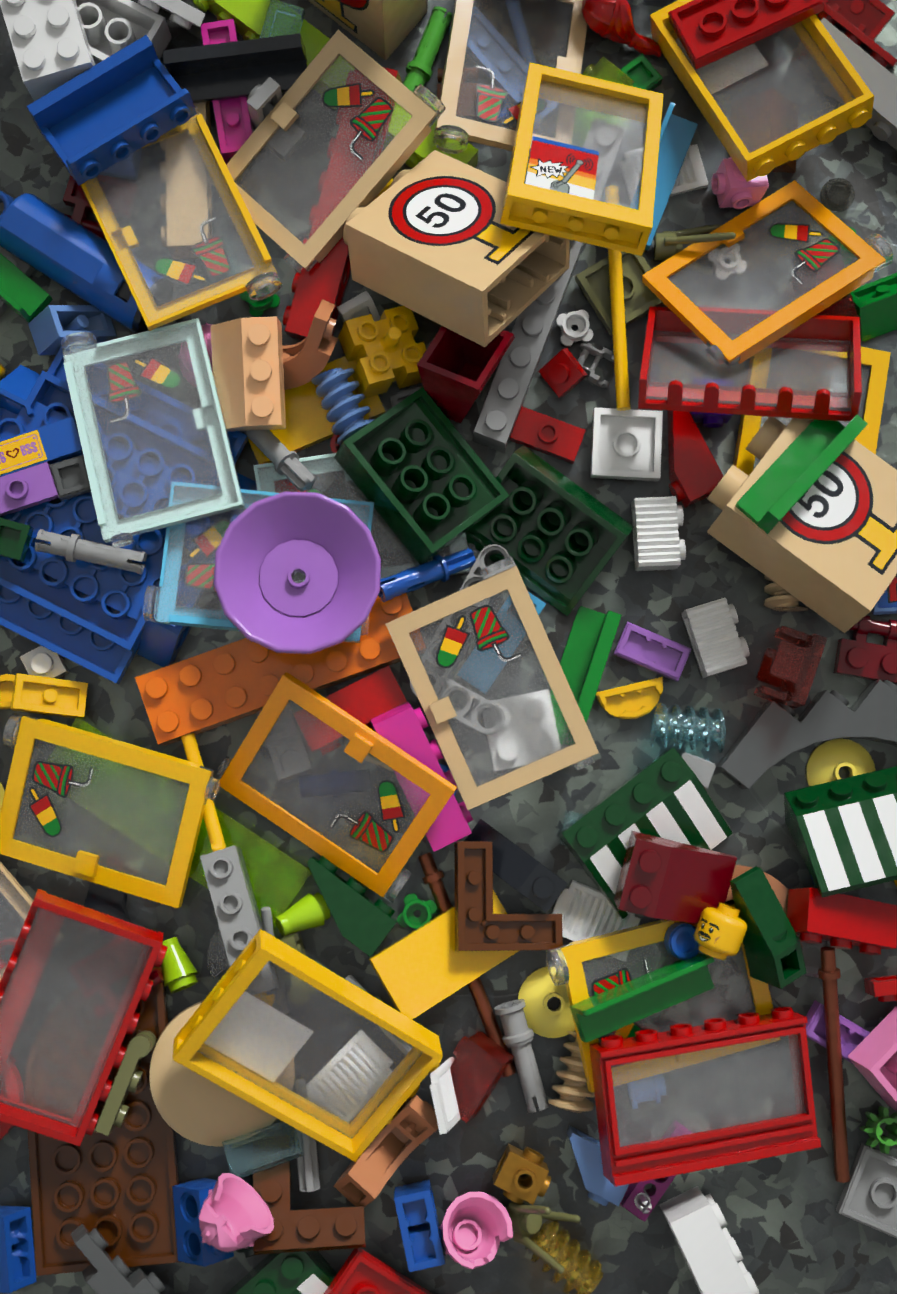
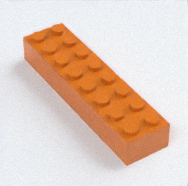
(243, 674)

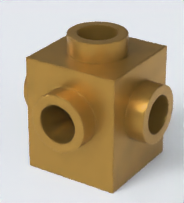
(514, 1164)

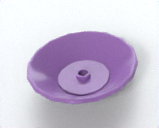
(289, 537)

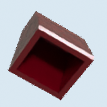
(458, 369)

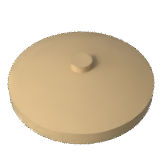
(193, 1103)

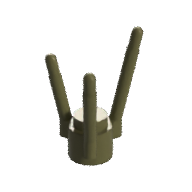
(671, 242)
(528, 1221)

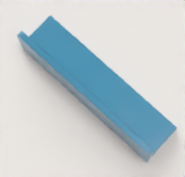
(674, 143)

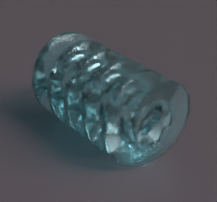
(688, 726)

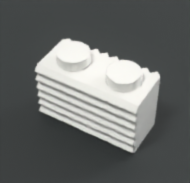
(657, 533)
(715, 637)

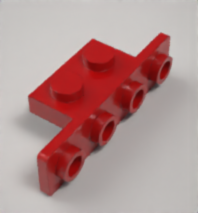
(862, 22)

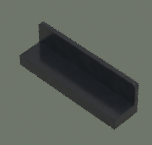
(237, 66)

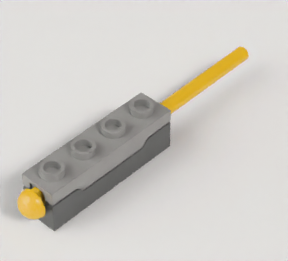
(226, 878)

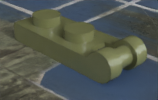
(126, 1080)

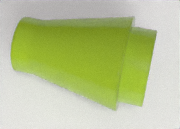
(305, 914)
(177, 967)

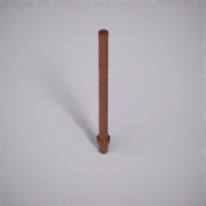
(829, 976)
(476, 988)

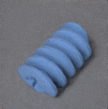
(341, 402)

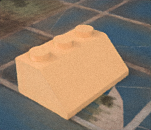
(249, 373)

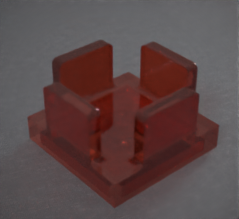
(790, 667)

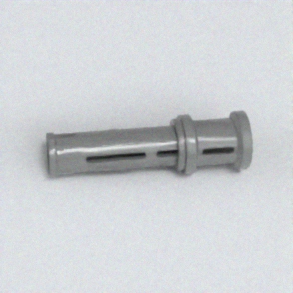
(519, 1038)

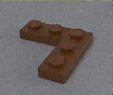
(474, 918)
(304, 1228)

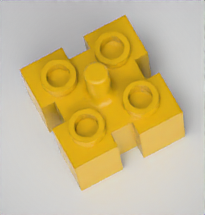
(383, 350)

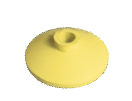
(831, 755)
(536, 992)

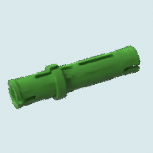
(419, 68)

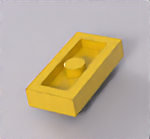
(49, 696)

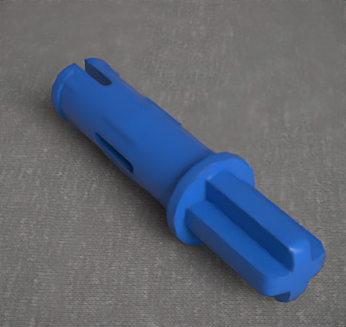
(425, 574)

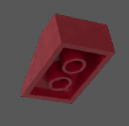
(672, 879)

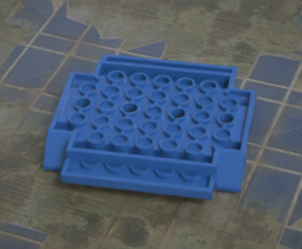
(80, 606)

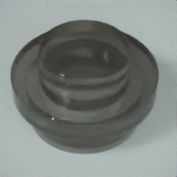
(837, 195)

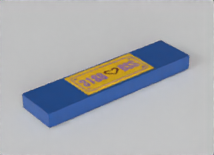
(40, 445)

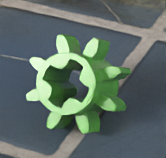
(875, 1132)

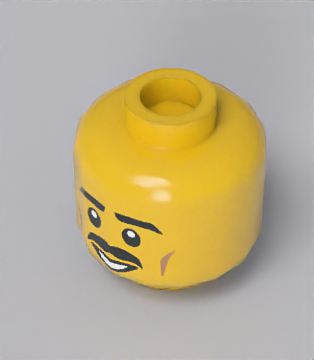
(720, 931)

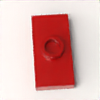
(547, 435)

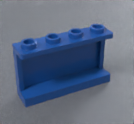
(111, 110)

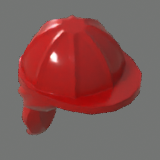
(614, 21)

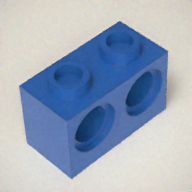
(188, 1202)
(419, 1225)
(16, 1249)

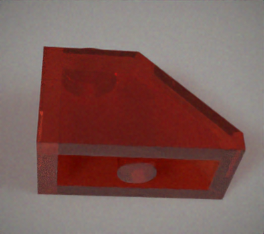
(477, 1072)

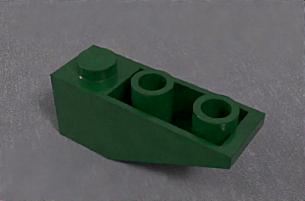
(356, 915)
(770, 940)

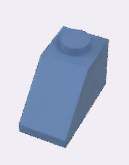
(61, 320)
(589, 1162)

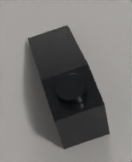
(520, 868)

